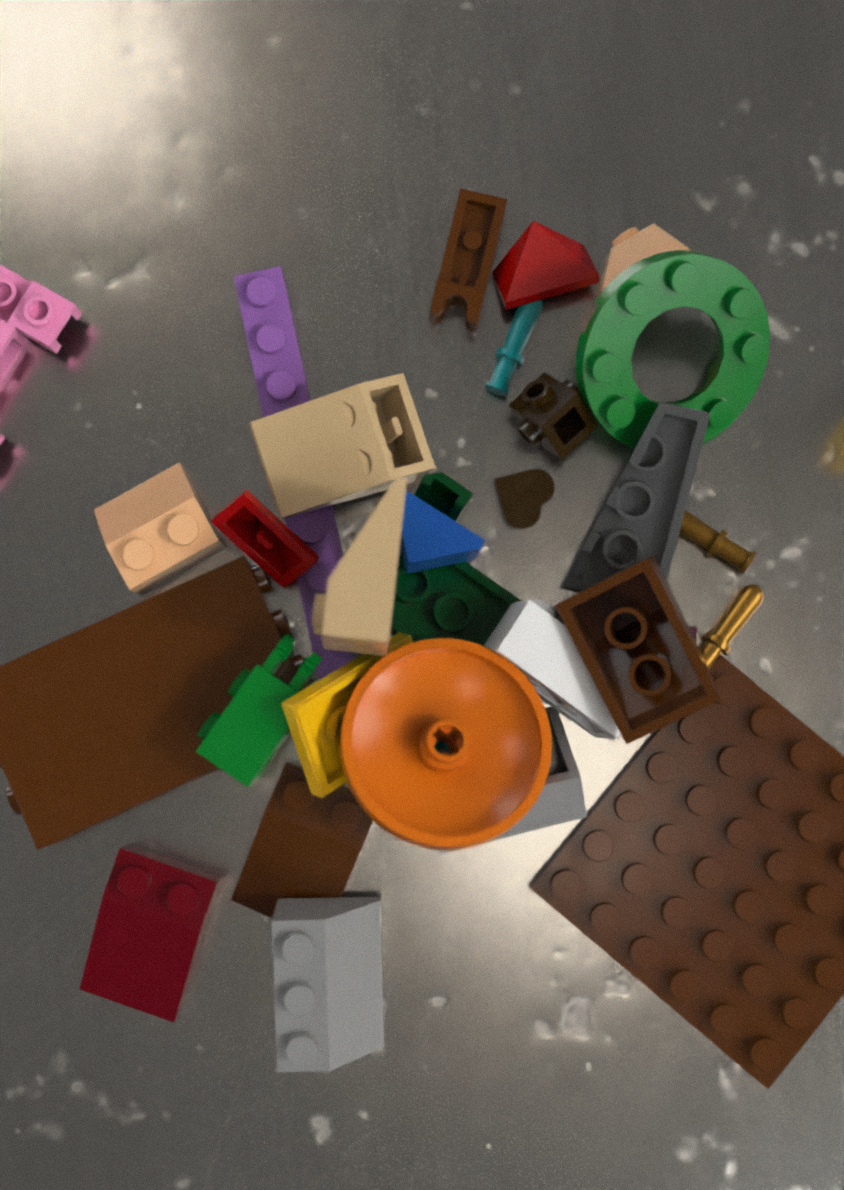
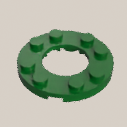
(641, 295)

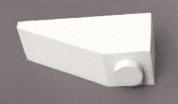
(551, 662)

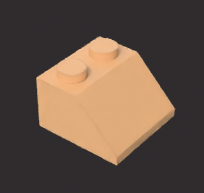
(158, 530)

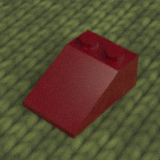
(150, 931)

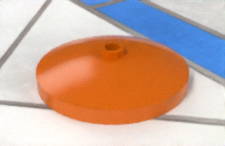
(475, 706)

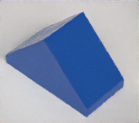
(434, 539)

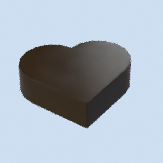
(523, 496)

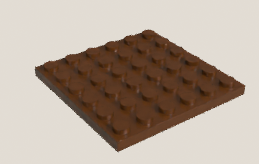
(720, 874)

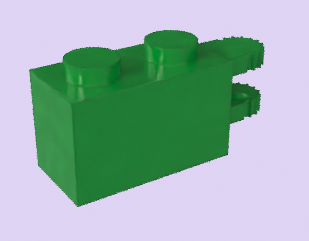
(254, 723)

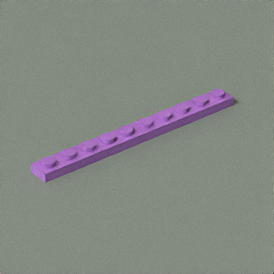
(281, 386)

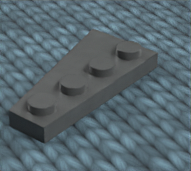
(647, 501)

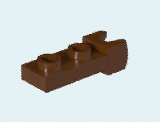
(468, 256)

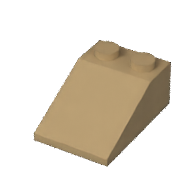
(362, 587)

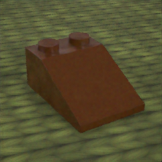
(639, 650)
(302, 844)

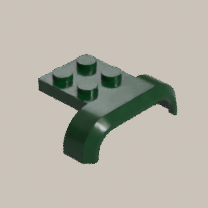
(452, 598)

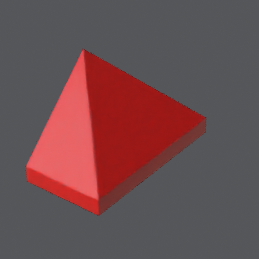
(542, 267)
(264, 538)

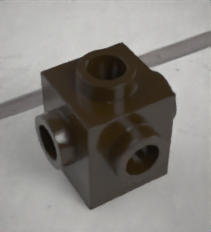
(552, 415)

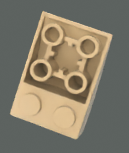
(342, 446)

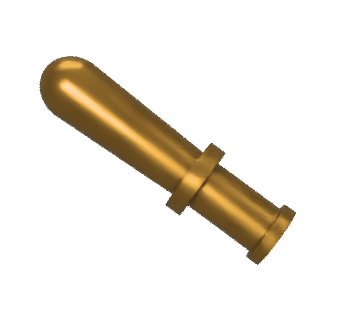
(716, 542)
(734, 619)

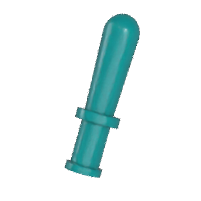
(511, 354)

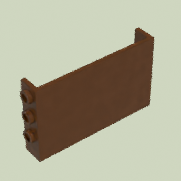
(121, 702)

